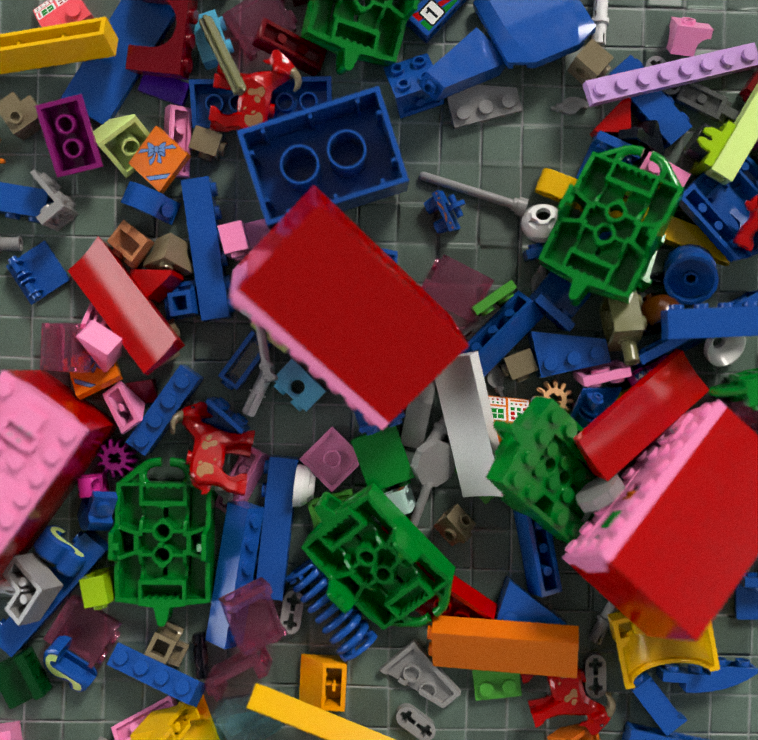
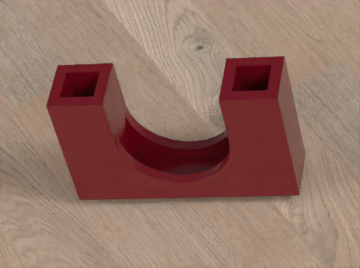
(174, 56)

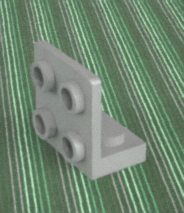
(61, 211)

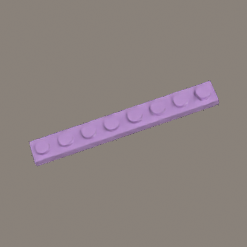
(670, 74)

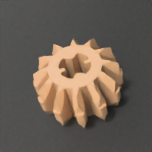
(557, 391)

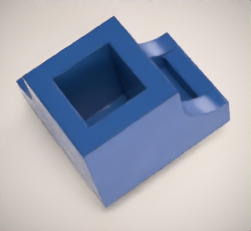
(182, 301)

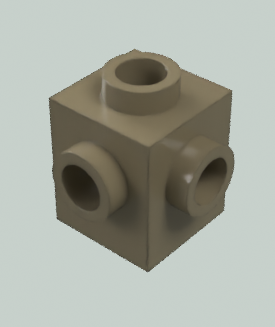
(455, 525)

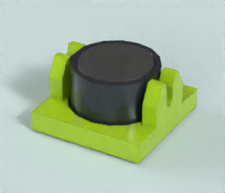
(707, 145)

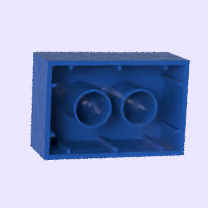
(336, 146)

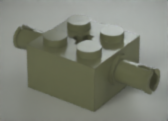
(623, 326)

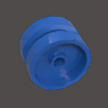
(690, 274)

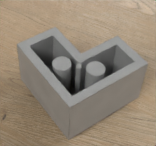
(34, 588)

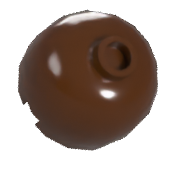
(652, 308)

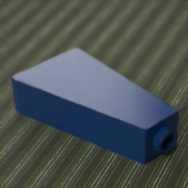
(463, 67)

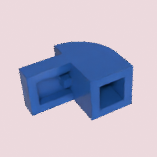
(150, 202)
(97, 511)

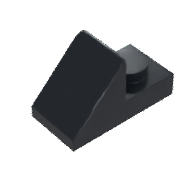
(646, 135)

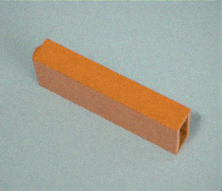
(504, 646)

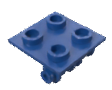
(37, 272)
(593, 403)

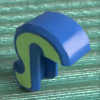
(59, 551)
(67, 665)

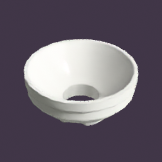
(537, 229)
(725, 352)
(303, 486)

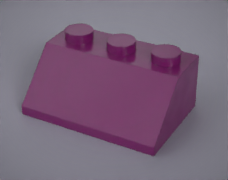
(69, 135)

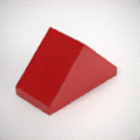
(616, 120)
(156, 283)

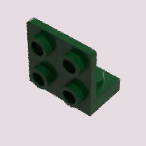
(23, 678)

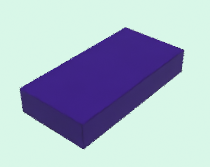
(165, 89)

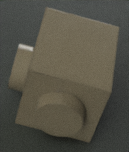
(208, 144)
(519, 365)

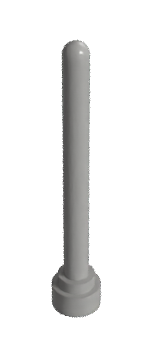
(517, 205)

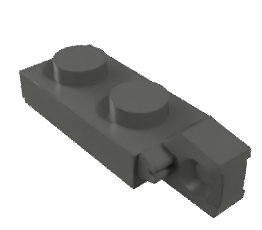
(706, 103)

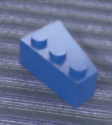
(566, 353)
(519, 605)

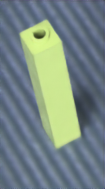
(739, 143)

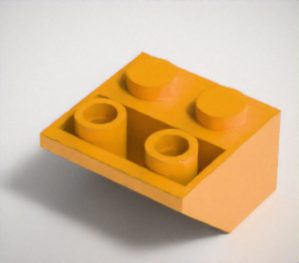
(323, 681)

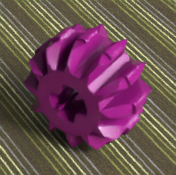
(108, 457)

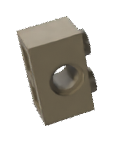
(590, 62)

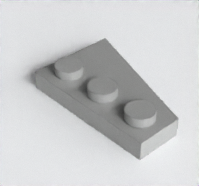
(482, 104)
(416, 669)

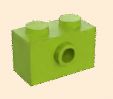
(98, 588)

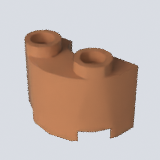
(130, 244)

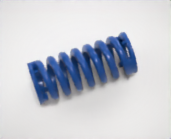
(347, 649)

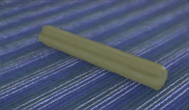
(222, 55)

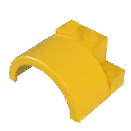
(640, 652)
(178, 723)

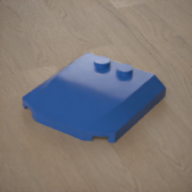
(534, 29)
(721, 208)

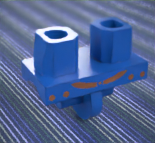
(440, 202)

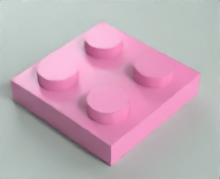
(595, 375)
(331, 459)

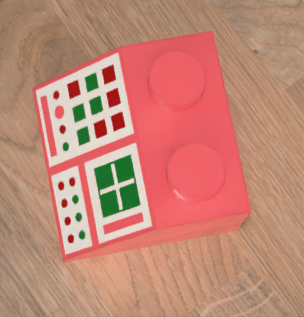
(61, 11)

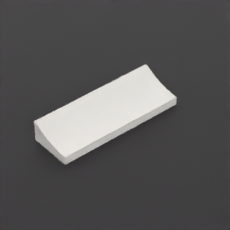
(469, 423)

